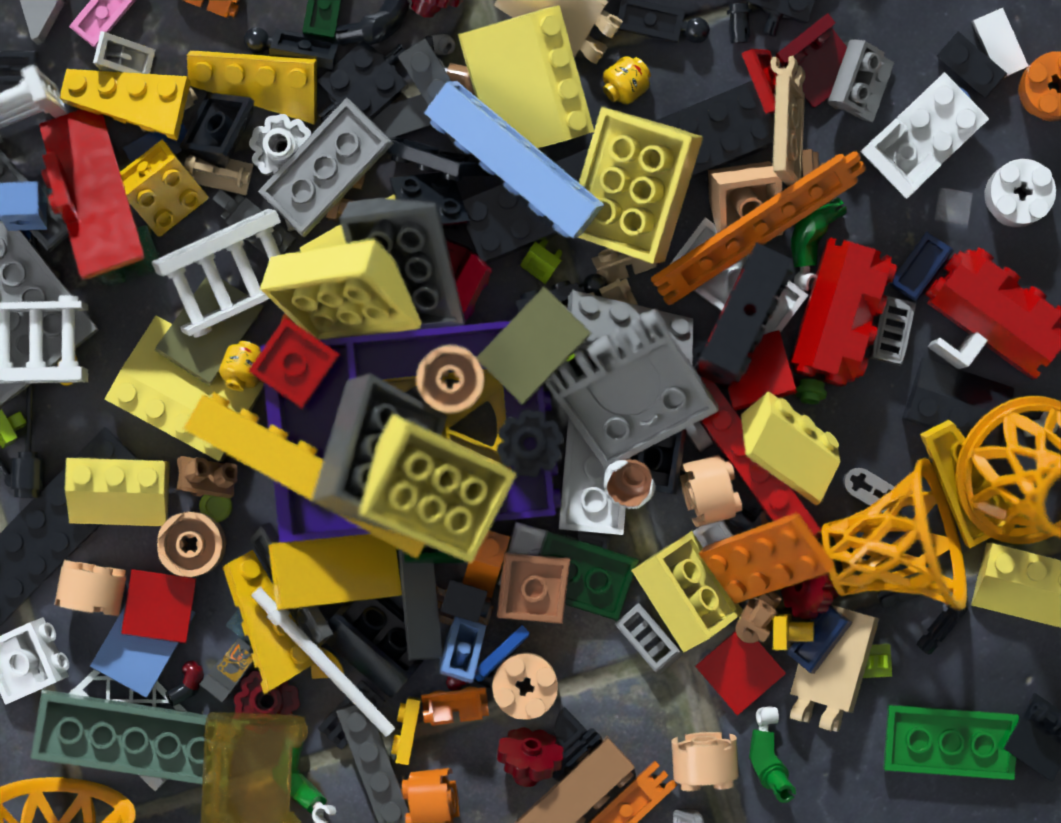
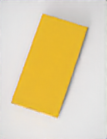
(333, 571)

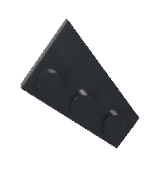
(427, 159)

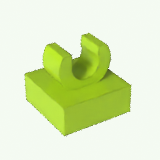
(541, 262)
(8, 427)
(879, 661)

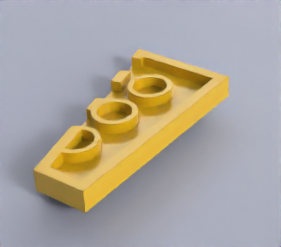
(273, 82)
(136, 98)
(943, 447)
(273, 648)

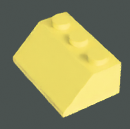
(790, 446)
(117, 491)
(1019, 584)
(686, 592)

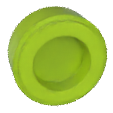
(216, 507)

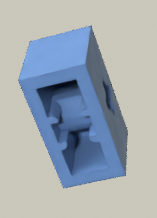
(23, 206)

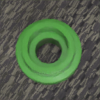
(811, 391)

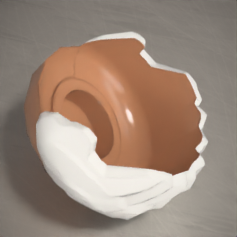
(629, 483)

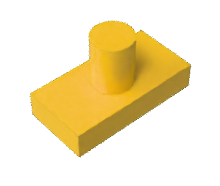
(787, 631)

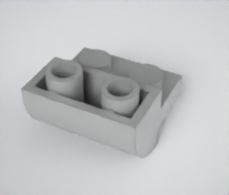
(861, 80)

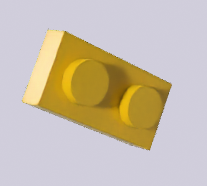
(403, 744)

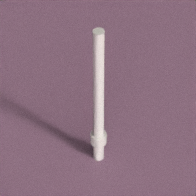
(281, 618)

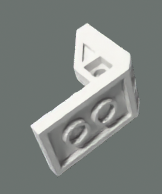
(925, 135)

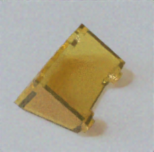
(249, 767)

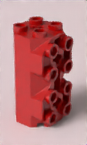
(992, 303)
(841, 312)

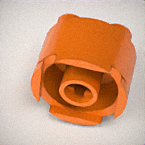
(1034, 88)
(431, 796)

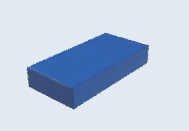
(501, 653)

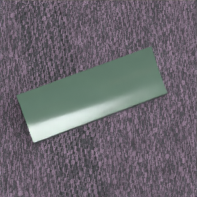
(120, 736)

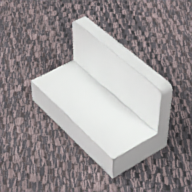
(964, 354)

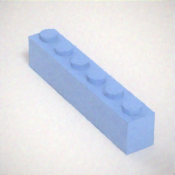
(513, 159)

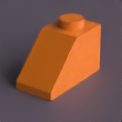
(487, 563)

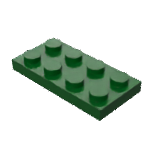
(949, 742)

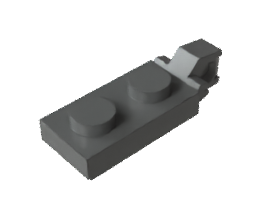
(242, 208)

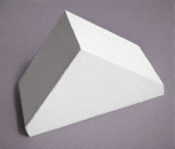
(122, 55)

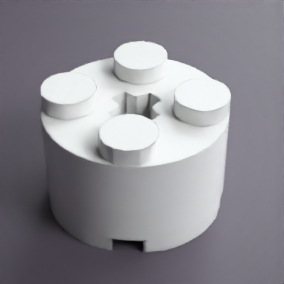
(1033, 179)

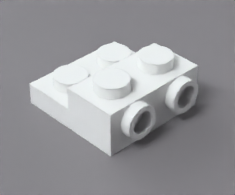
(30, 660)

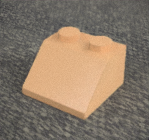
(740, 190)

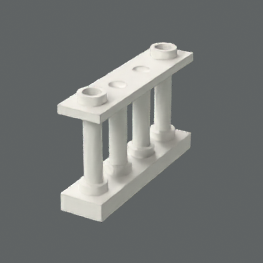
(32, 97)
(203, 253)
(36, 369)

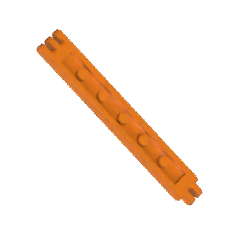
(758, 226)
(636, 798)

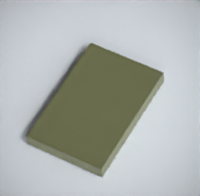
(534, 345)
(205, 353)

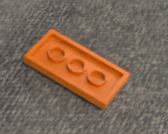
(766, 558)

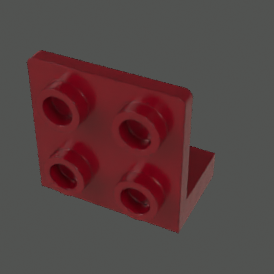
(820, 55)
(469, 273)

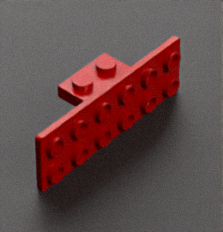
(89, 192)

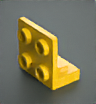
(161, 188)

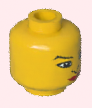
(626, 80)
(236, 364)

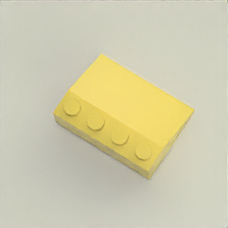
(529, 76)
(641, 178)
(341, 291)
(167, 394)
(434, 489)

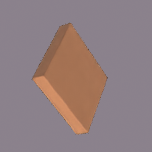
(533, 587)

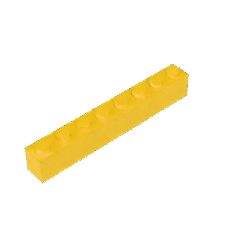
(272, 455)

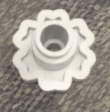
(267, 139)

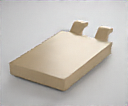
(579, 20)
(788, 121)
(838, 677)

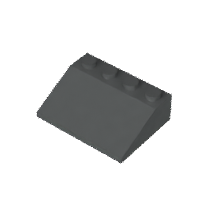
(416, 242)
(357, 429)

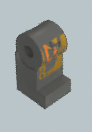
(229, 670)

